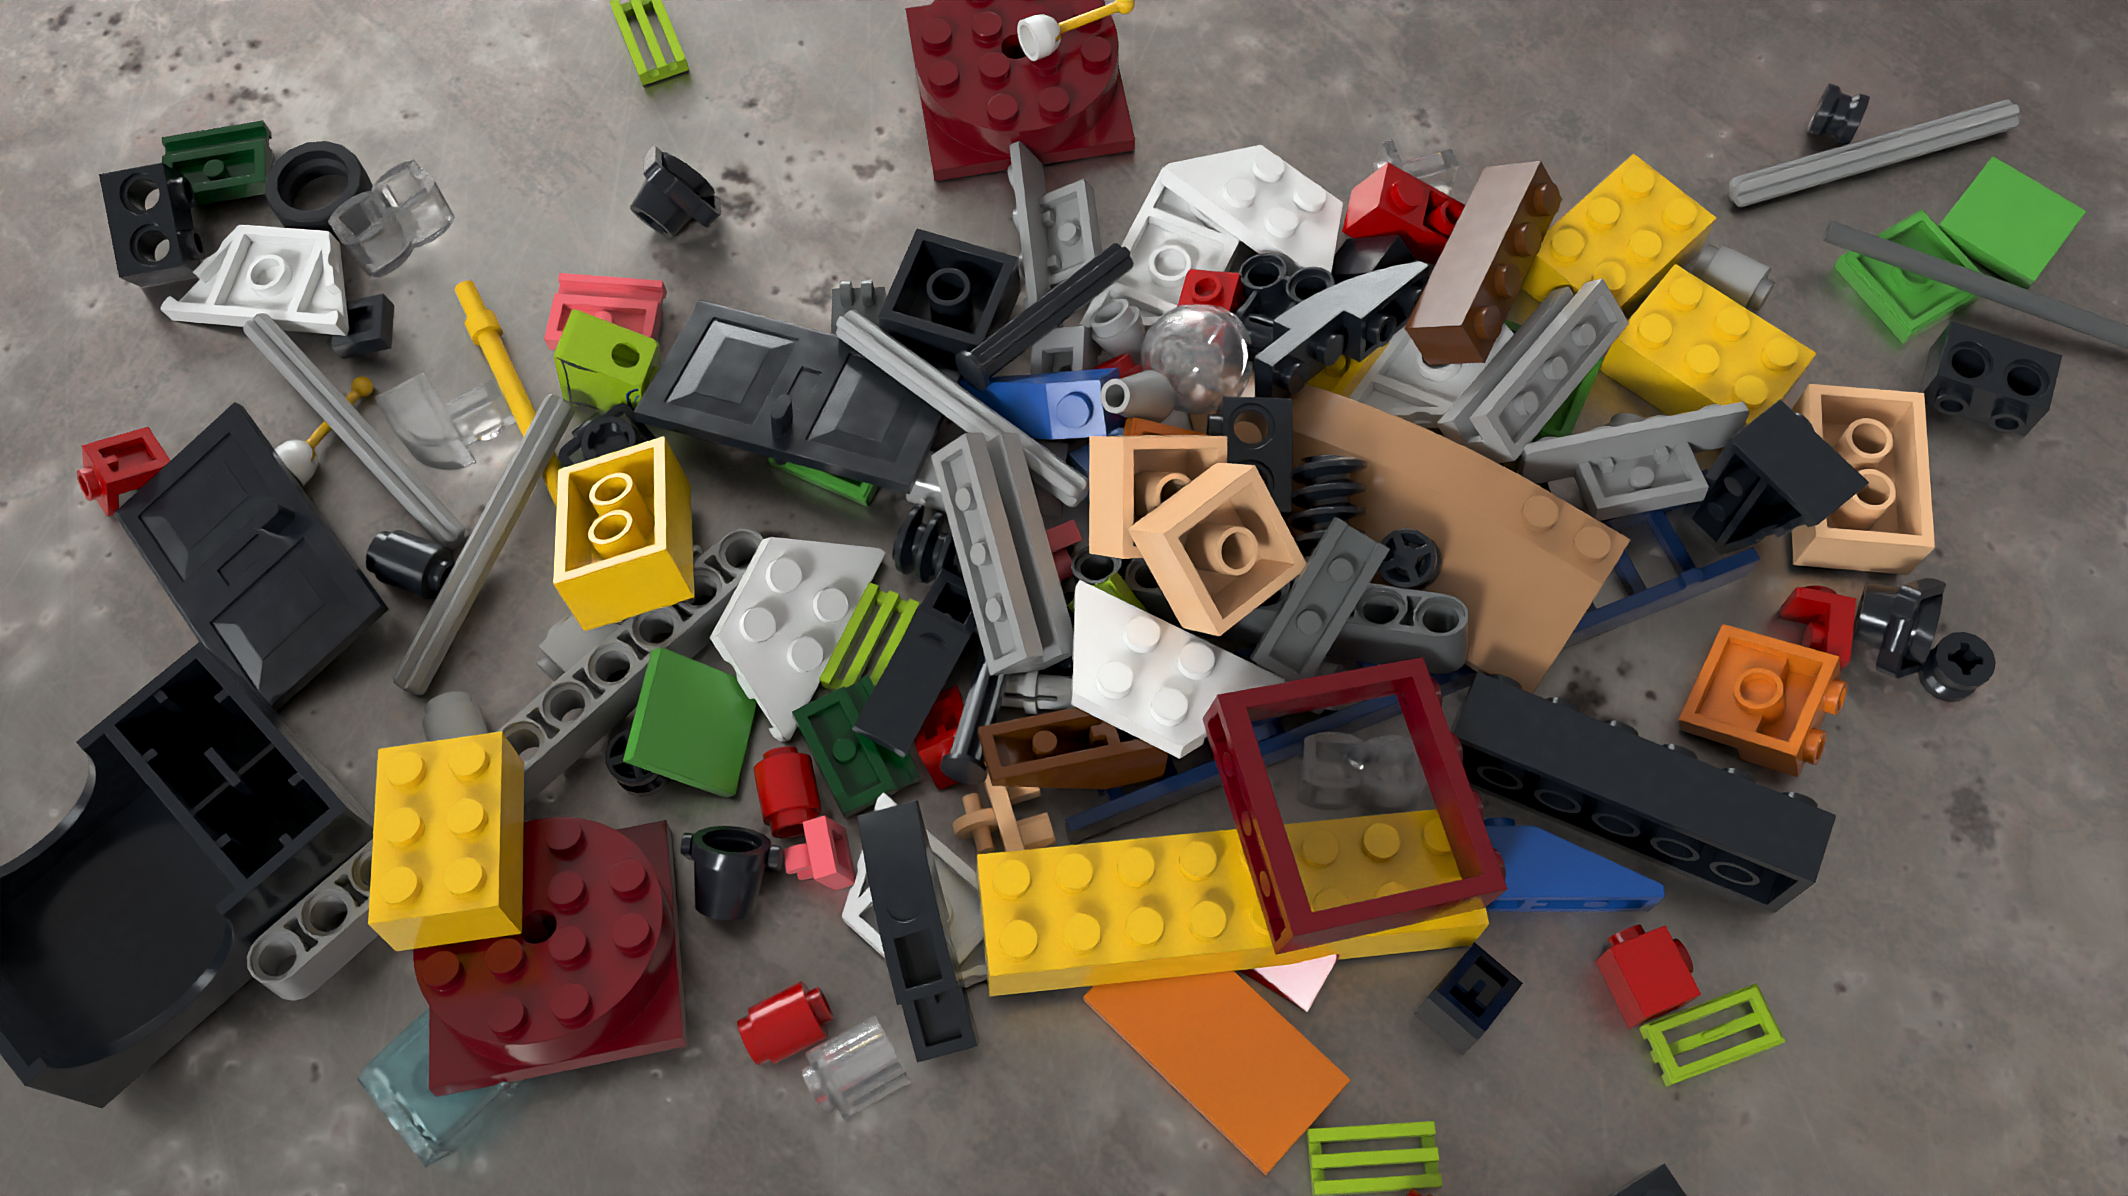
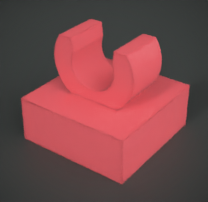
(1062, 538)
(824, 855)

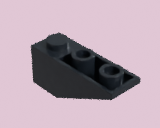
(919, 666)

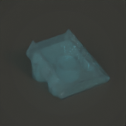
(429, 1124)

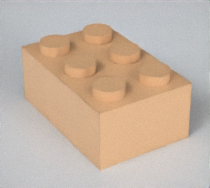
(1891, 518)

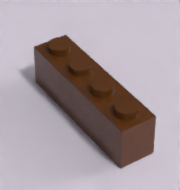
(1484, 264)

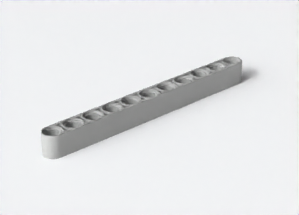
(537, 725)

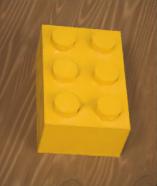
(1622, 233)
(1703, 349)
(623, 534)
(447, 842)

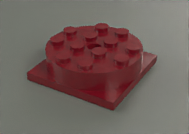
(988, 94)
(588, 993)

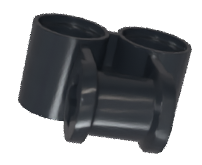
(1272, 292)

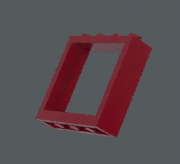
(1263, 833)

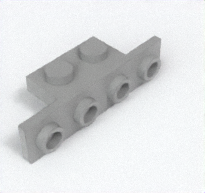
(1054, 227)
(1636, 463)

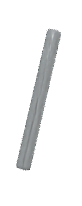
(1873, 153)
(958, 404)
(355, 431)
(484, 546)

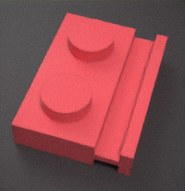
(622, 301)

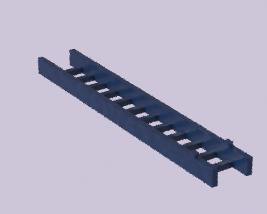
(1596, 621)

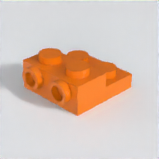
(1765, 699)

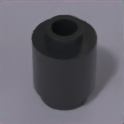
(409, 563)

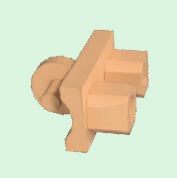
(1015, 835)

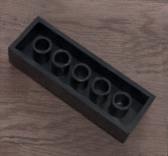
(1640, 794)

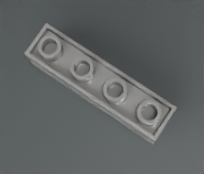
(1535, 372)
(1004, 553)

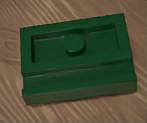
(222, 160)
(850, 763)

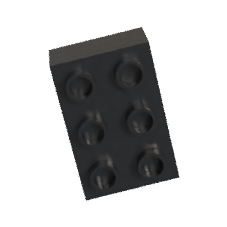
(161, 878)

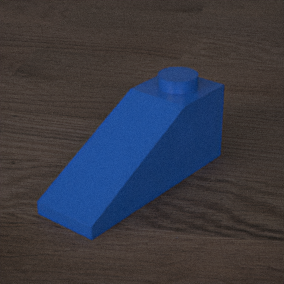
(1052, 403)
(1560, 876)

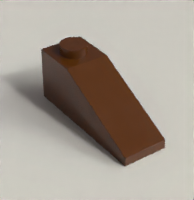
(1067, 752)

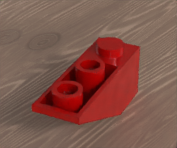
(1403, 206)

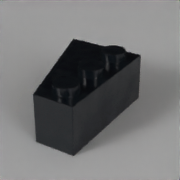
(1770, 482)

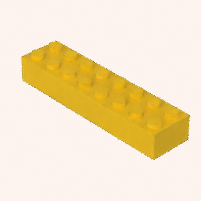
(1191, 902)

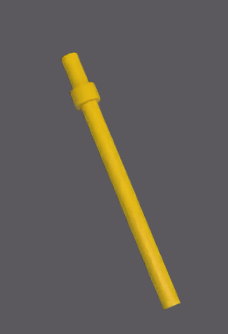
(487, 333)

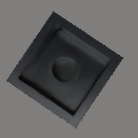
(949, 296)

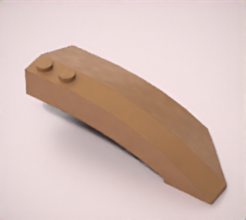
(1505, 544)

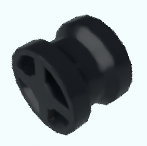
(1838, 114)
(1405, 550)
(1945, 678)
(635, 782)

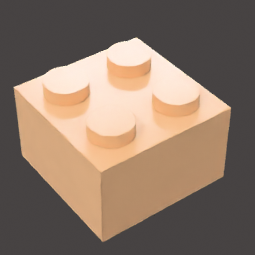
(1137, 475)
(1218, 548)

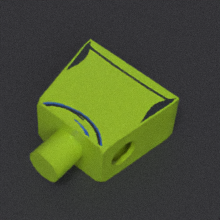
(604, 363)

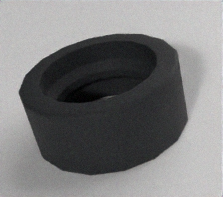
(300, 167)

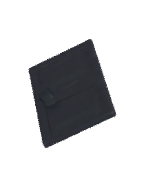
(791, 398)
(250, 558)

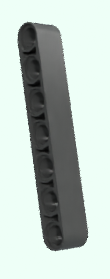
(1382, 629)

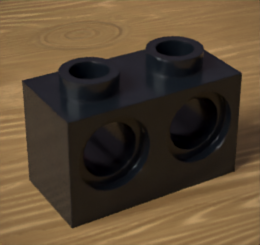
(139, 231)
(1989, 378)
(1272, 454)

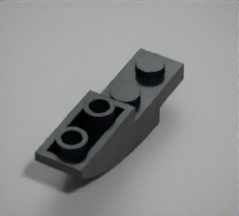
(1340, 320)
(916, 931)

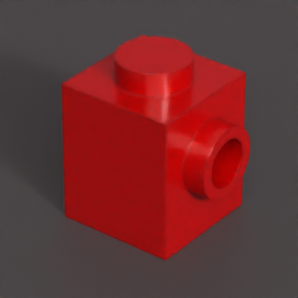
(1647, 973)

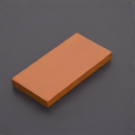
(1225, 1056)

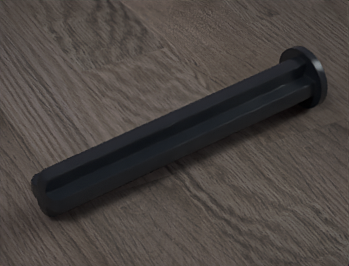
(1043, 316)
(981, 708)

